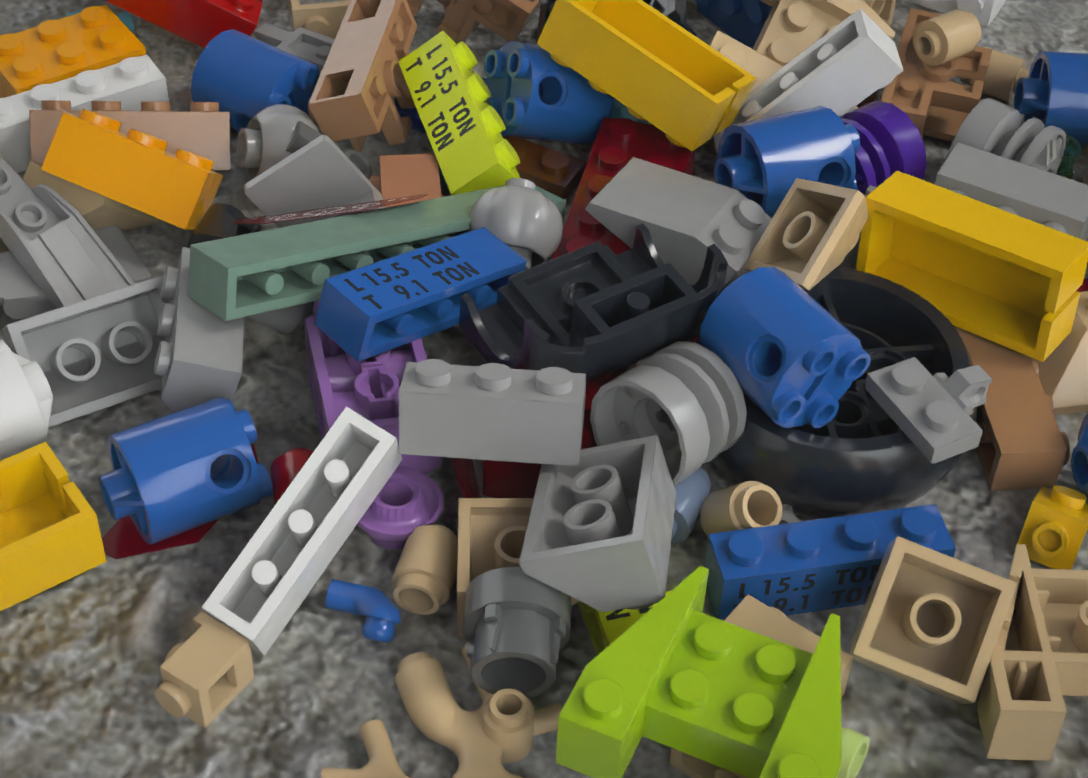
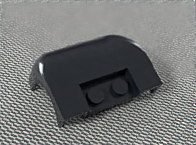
(593, 309)

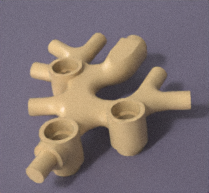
(480, 738)

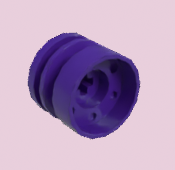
(886, 144)

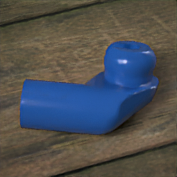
(366, 602)

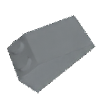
(681, 215)

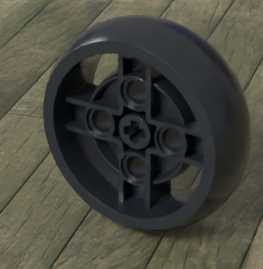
(858, 456)

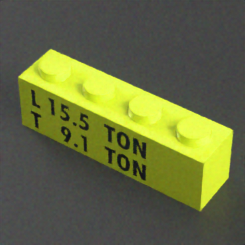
(458, 117)

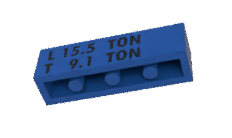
(414, 292)
(813, 561)

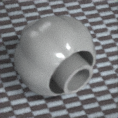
(268, 137)
(520, 219)

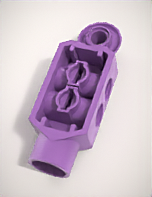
(373, 392)

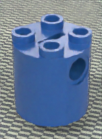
(250, 77)
(1056, 92)
(542, 97)
(771, 152)
(783, 348)
(184, 470)

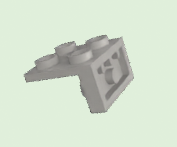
(309, 180)

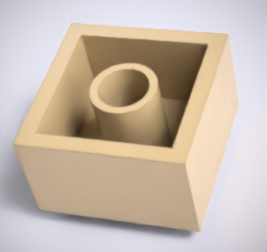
(932, 620)

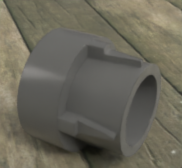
(514, 631)

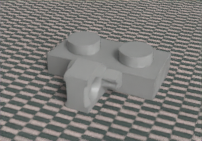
(930, 407)

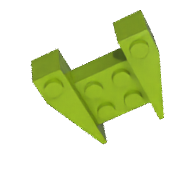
(707, 694)

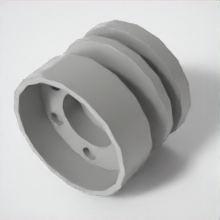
(999, 131)
(681, 397)

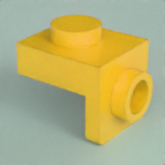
(1055, 527)

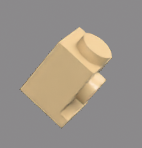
(205, 671)

